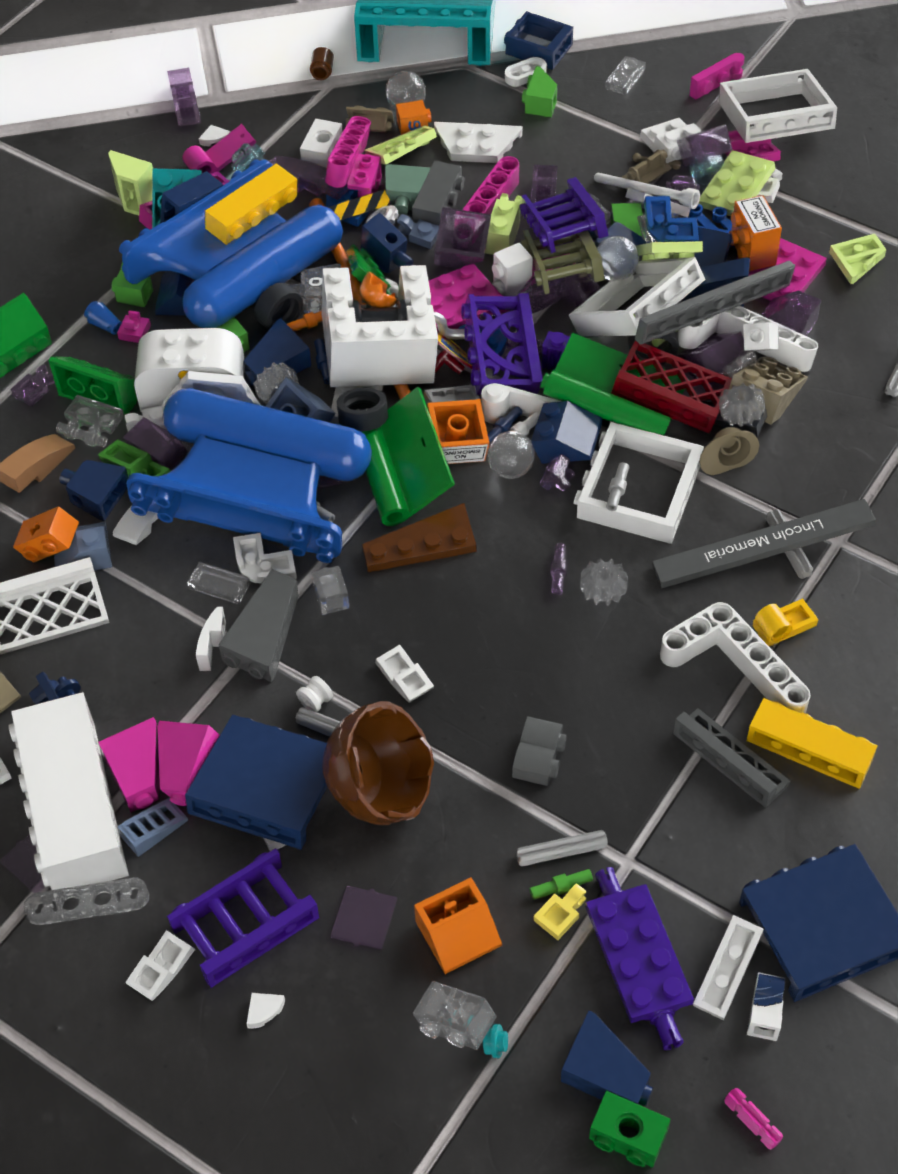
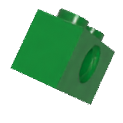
(619, 1113)

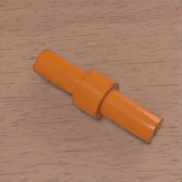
(309, 320)

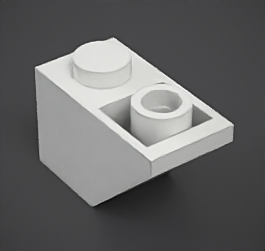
(511, 269)

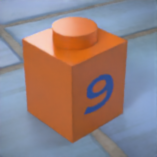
(412, 116)

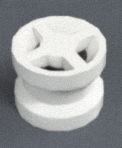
(314, 694)

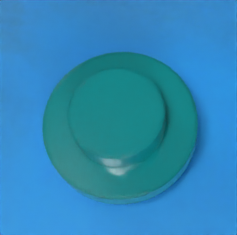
(495, 1041)

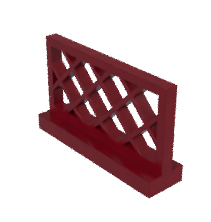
(666, 399)

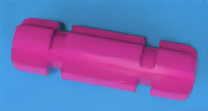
(753, 1118)

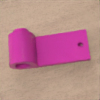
(218, 155)

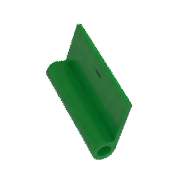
(587, 379)
(403, 469)

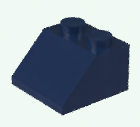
(565, 431)

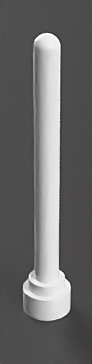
(688, 197)

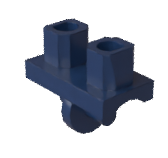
(51, 690)

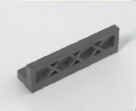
(726, 760)

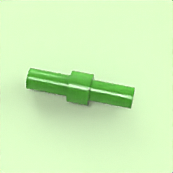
(561, 884)

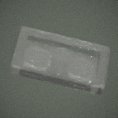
(625, 75)

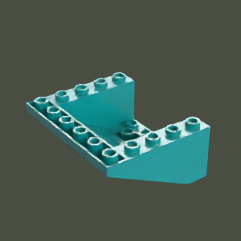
(476, 15)

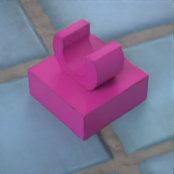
(133, 327)

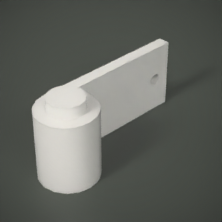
(499, 400)

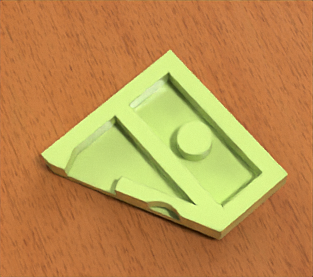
(857, 256)

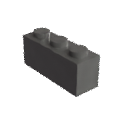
(438, 191)

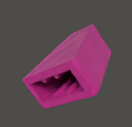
(181, 756)
(134, 763)

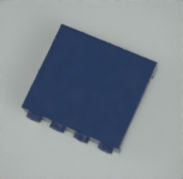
(260, 781)
(825, 920)

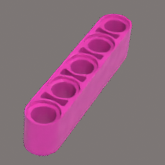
(343, 156)
(500, 180)

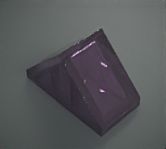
(579, 288)

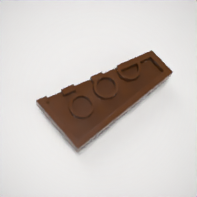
(426, 540)

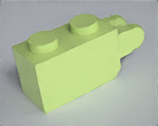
(503, 224)

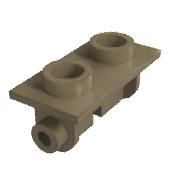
(380, 118)
(649, 170)

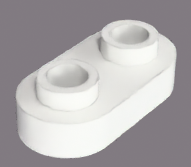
(518, 73)

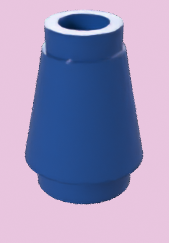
(101, 317)

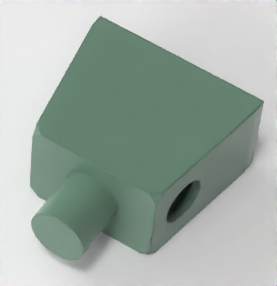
(404, 185)

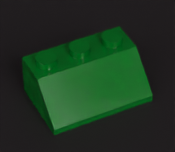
(21, 333)
(93, 382)

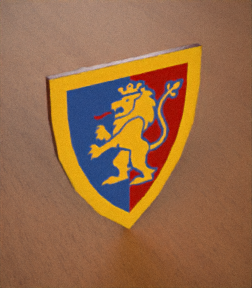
(451, 348)

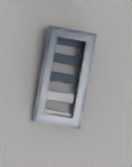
(150, 838)

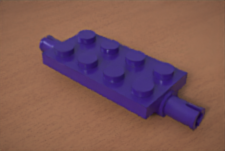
(639, 956)

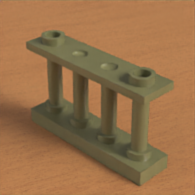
(584, 250)

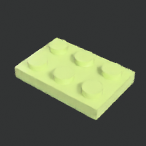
(737, 180)
(669, 250)

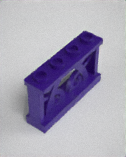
(520, 318)

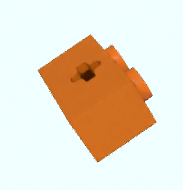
(46, 534)

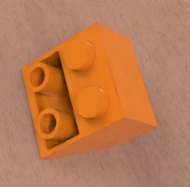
(457, 925)

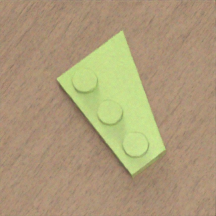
(402, 144)

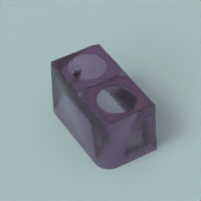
(704, 143)
(156, 441)

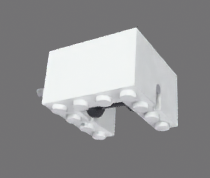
(381, 343)

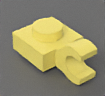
(560, 914)

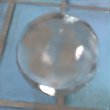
(404, 88)
(618, 258)
(510, 455)

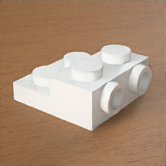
(665, 137)

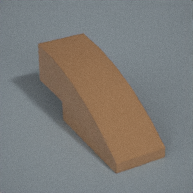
(34, 461)

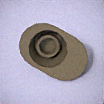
(728, 450)

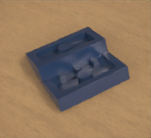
(715, 247)

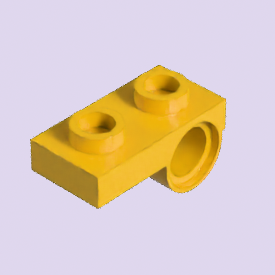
(779, 624)

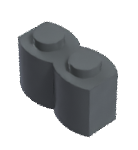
(538, 751)

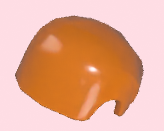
(374, 292)

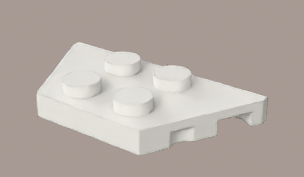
(477, 141)
(220, 384)

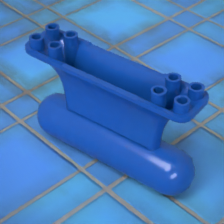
(236, 273)
(252, 471)

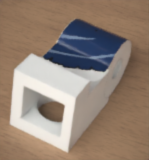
(766, 1007)

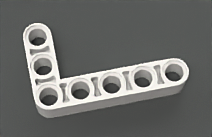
(793, 348)
(741, 652)

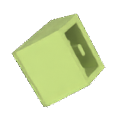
(131, 180)

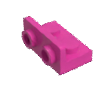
(365, 174)

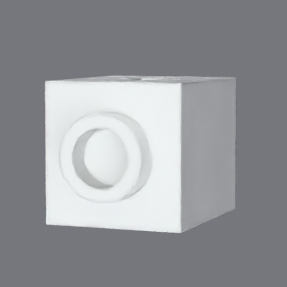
(760, 336)

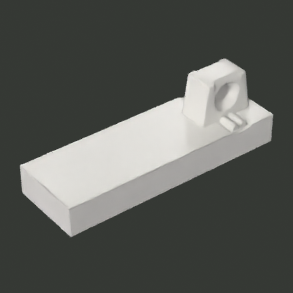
(728, 967)

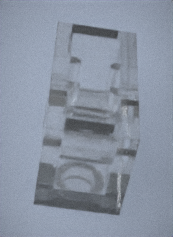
(454, 1015)

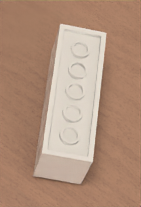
(67, 794)

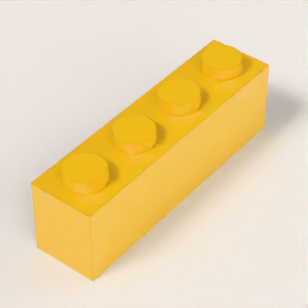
(251, 204)
(811, 742)

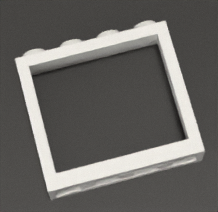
(778, 124)
(671, 282)
(630, 519)

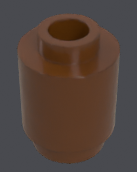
(321, 63)

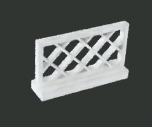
(45, 583)

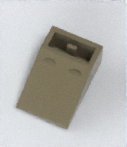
(776, 383)

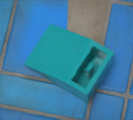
(164, 180)

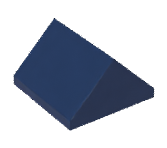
(171, 293)

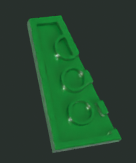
(362, 262)

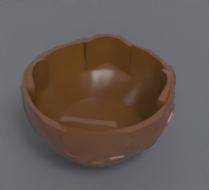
(379, 764)

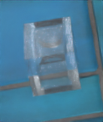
(330, 590)

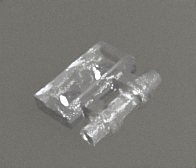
(93, 414)

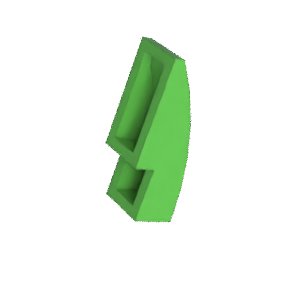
(132, 459)

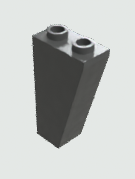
(262, 628)

